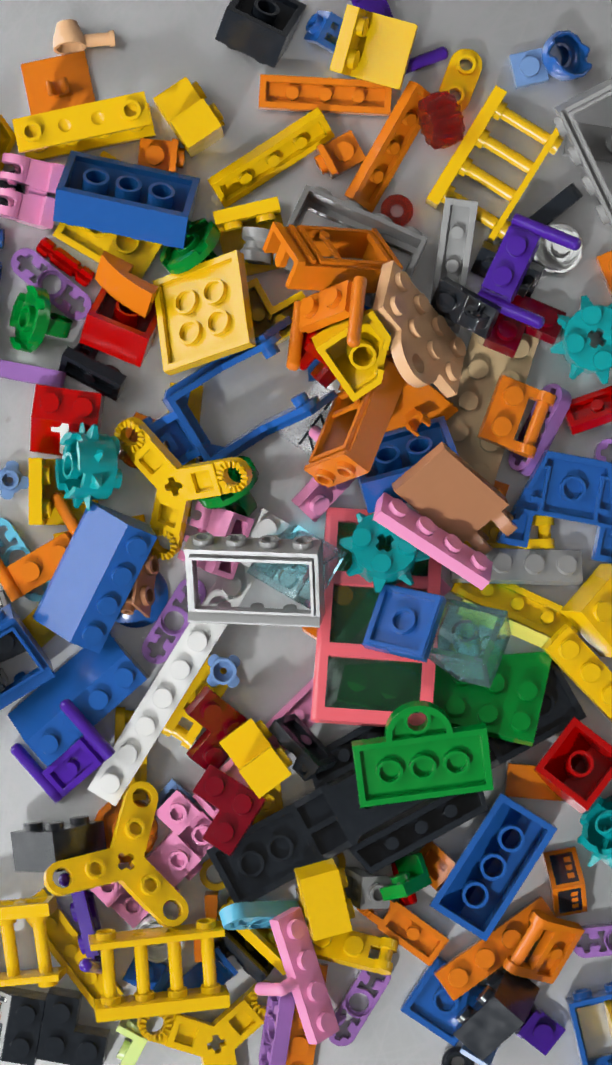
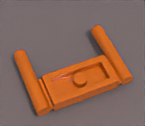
(325, 309)
(41, 563)

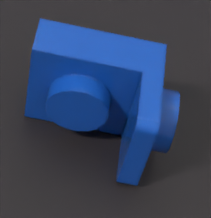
(323, 30)
(158, 974)

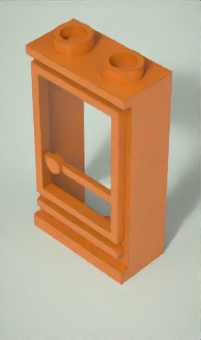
(310, 243)
(354, 431)

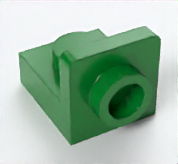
(410, 878)

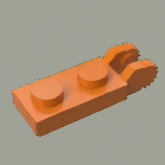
(410, 931)

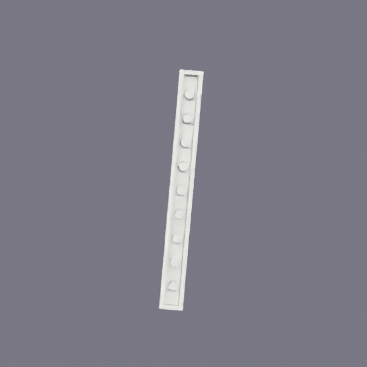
(175, 677)

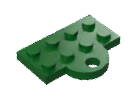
(421, 759)

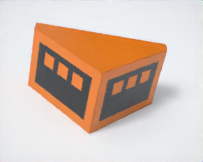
(565, 881)

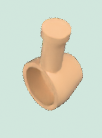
(70, 39)

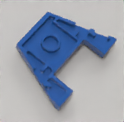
(568, 490)

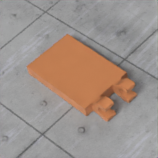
(455, 497)

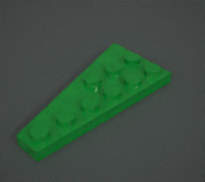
(508, 706)

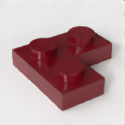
(508, 331)
(219, 720)
(236, 806)

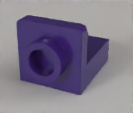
(540, 1030)

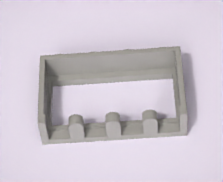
(580, 151)
(353, 216)
(255, 550)

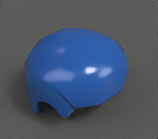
(565, 56)

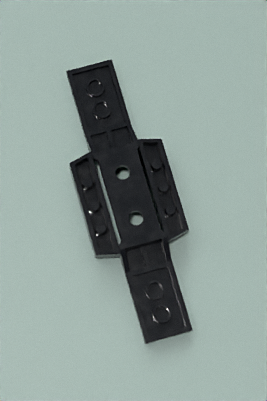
(332, 819)

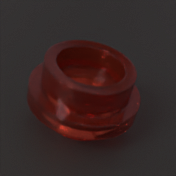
(404, 203)

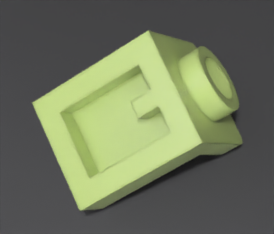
(131, 1050)

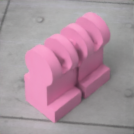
(39, 180)
(219, 523)

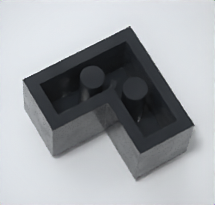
(41, 846)
(497, 1014)
(63, 1038)

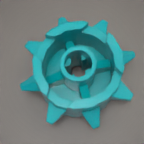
(575, 340)
(88, 466)
(377, 565)
(597, 831)

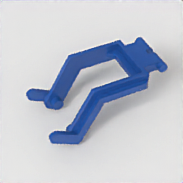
(183, 432)

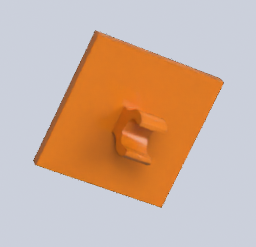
(57, 82)
(419, 406)

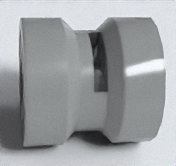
(252, 250)

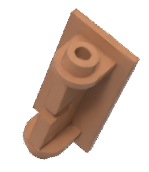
(142, 593)

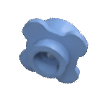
(19, 481)
(216, 677)

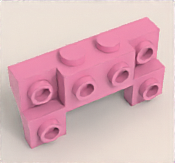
(173, 858)

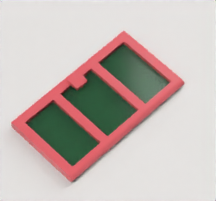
(356, 682)

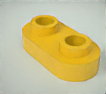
(462, 80)

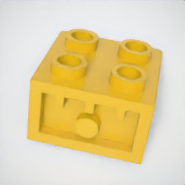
(373, 47)
(253, 214)
(41, 487)

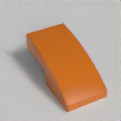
(129, 290)
(526, 783)
(211, 911)

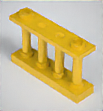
(84, 127)
(480, 136)
(37, 911)
(177, 997)

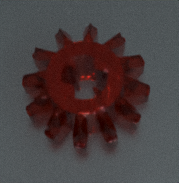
(440, 120)

